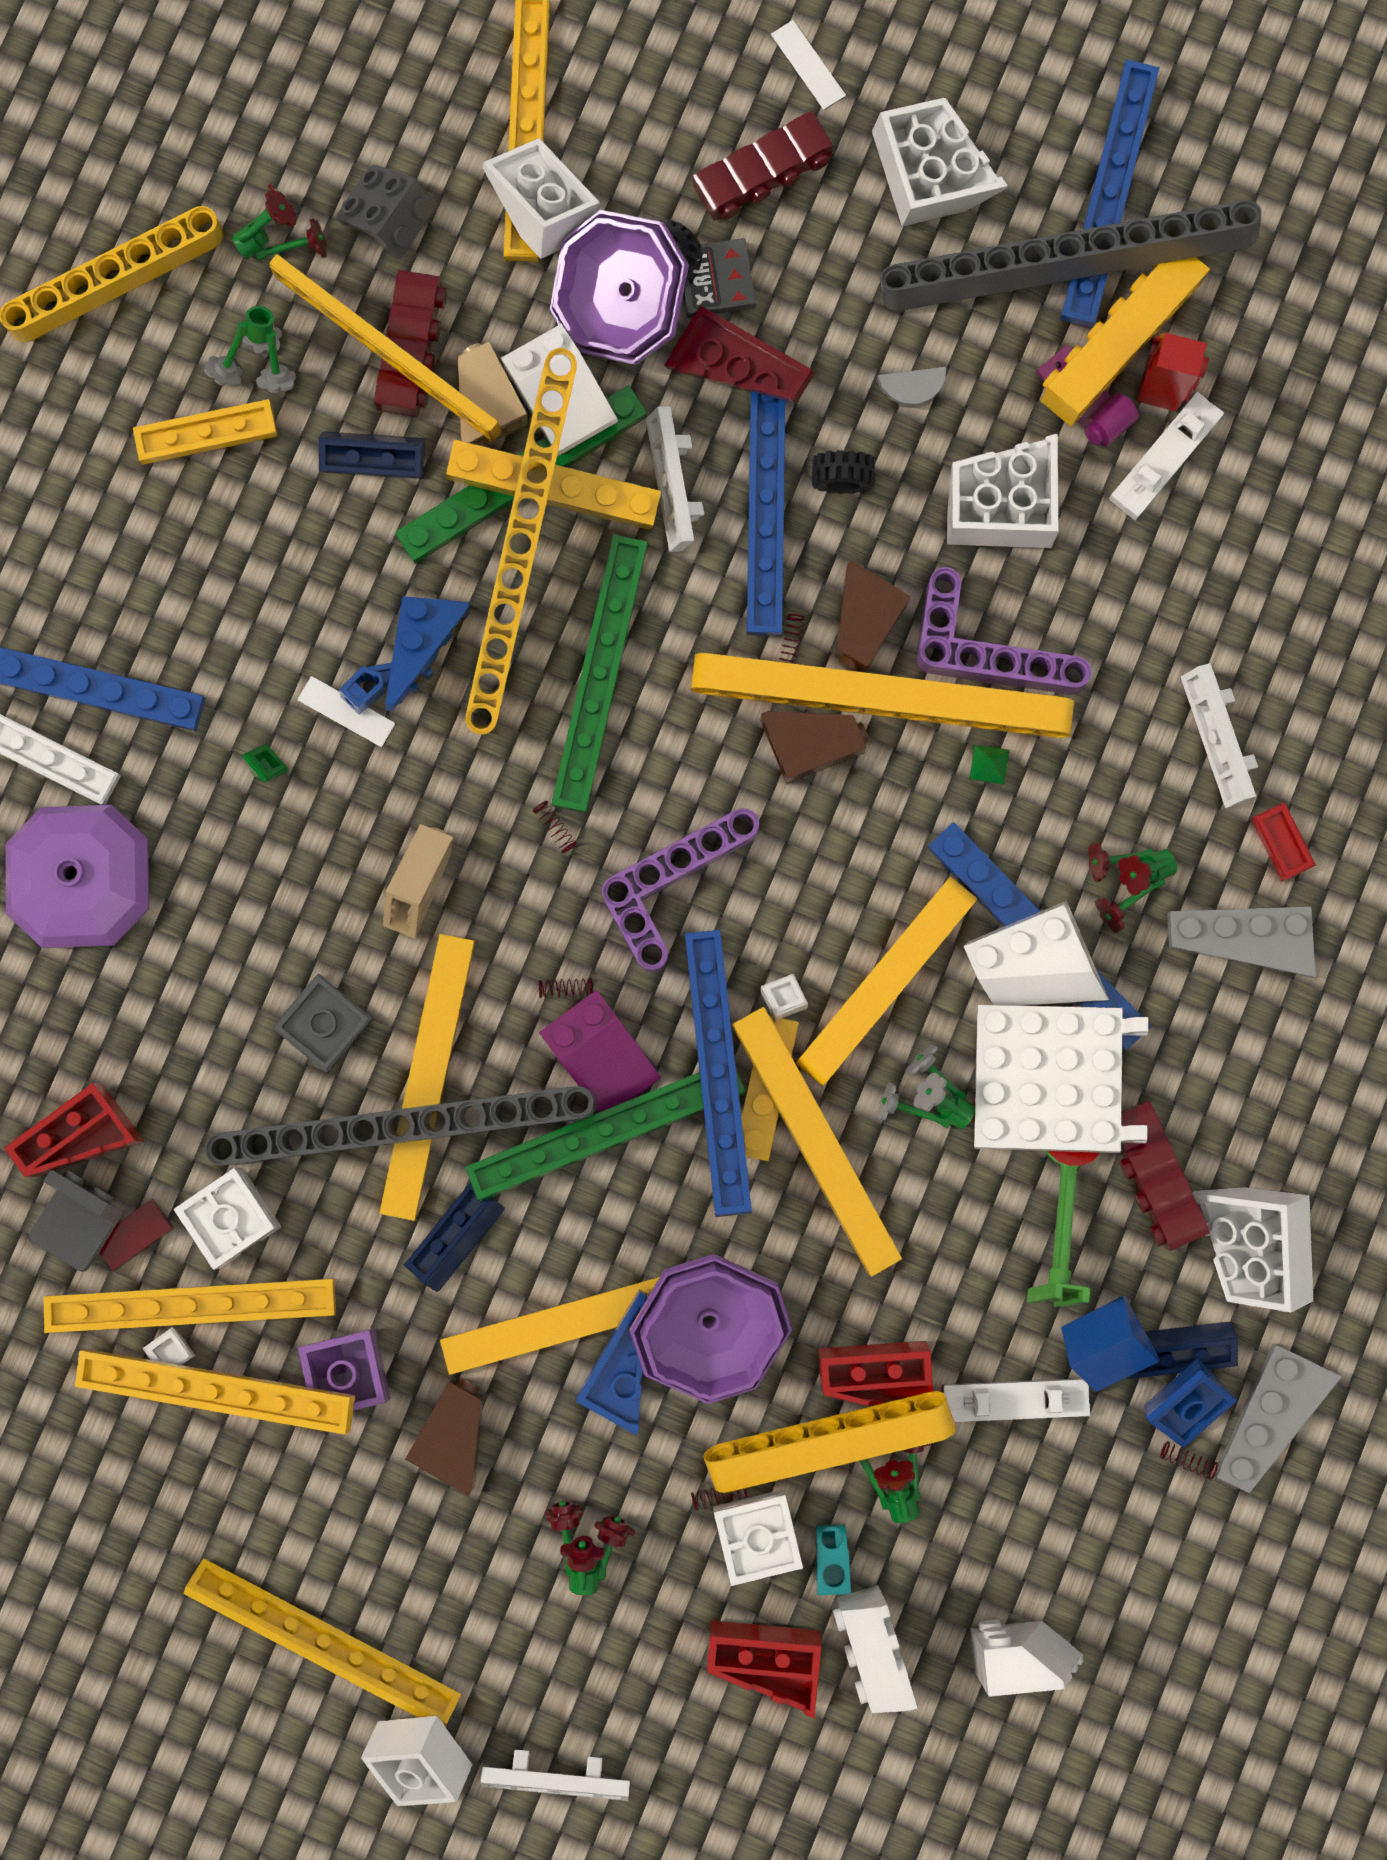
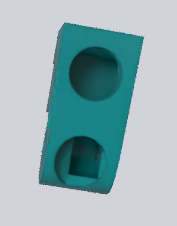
(832, 1560)

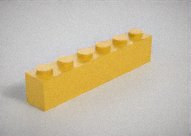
(1121, 337)
(568, 488)

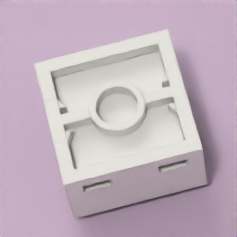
(227, 1218)
(757, 1537)

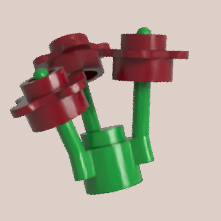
(581, 1552)

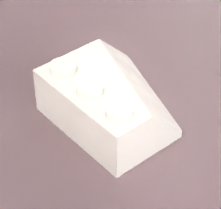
(932, 162)
(1006, 497)
(1036, 961)
(1260, 1245)
(874, 1651)
(1022, 1657)

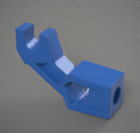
(361, 700)

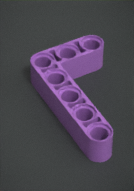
(987, 653)
(669, 875)

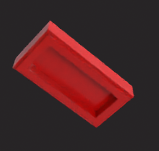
(1283, 841)

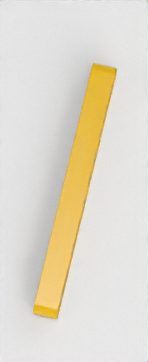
(517, 524)
(882, 695)

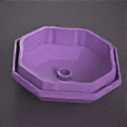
(592, 280)
(109, 882)
(714, 1356)

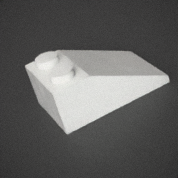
(540, 195)
(587, 409)

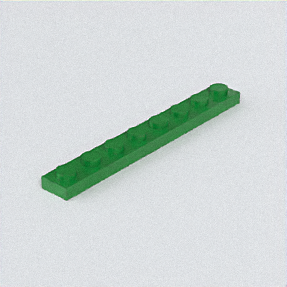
(476, 504)
(599, 674)
(588, 1137)

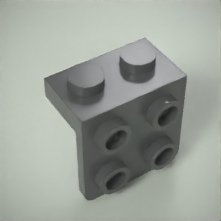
(388, 208)
(75, 1220)

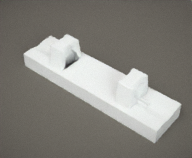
(665, 453)
(1166, 456)
(1218, 735)
(1017, 1399)
(523, 1780)

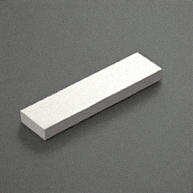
(56, 761)

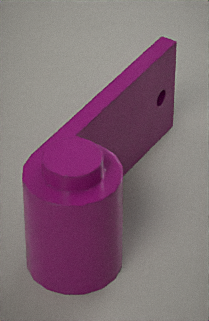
(1106, 416)

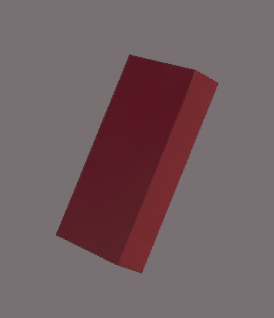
(135, 1234)

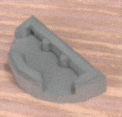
(913, 387)

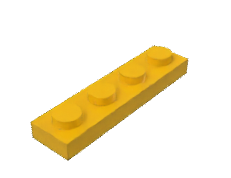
(205, 431)
(759, 1110)

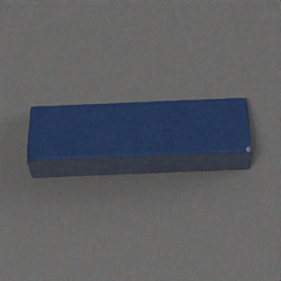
(371, 454)
(453, 1238)
(1178, 1347)

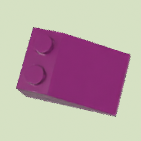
(600, 1052)

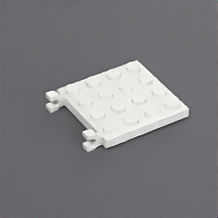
(1052, 1078)

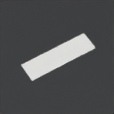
(808, 64)
(329, 703)

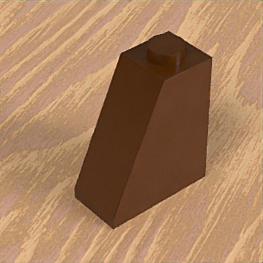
(866, 616)
(812, 741)
(451, 1437)

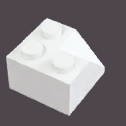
(417, 1761)

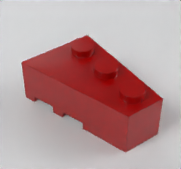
(1172, 371)
(73, 1133)
(876, 1372)
(768, 1660)

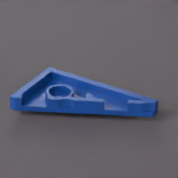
(421, 632)
(615, 1379)

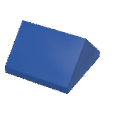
(1108, 1344)
(1189, 1404)

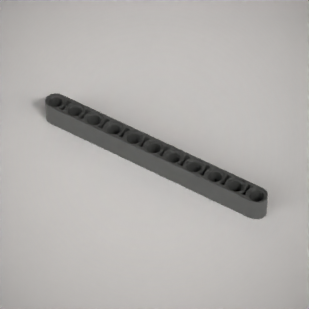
(1071, 255)
(383, 1124)

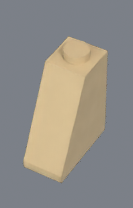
(489, 388)
(416, 880)

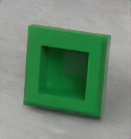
(264, 763)
(989, 764)

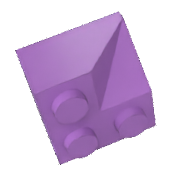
(347, 1366)

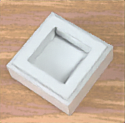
(784, 997)
(169, 1348)

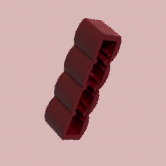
(764, 165)
(413, 328)
(1160, 1182)

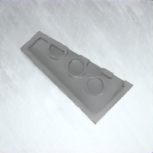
(1257, 936)
(1275, 1411)

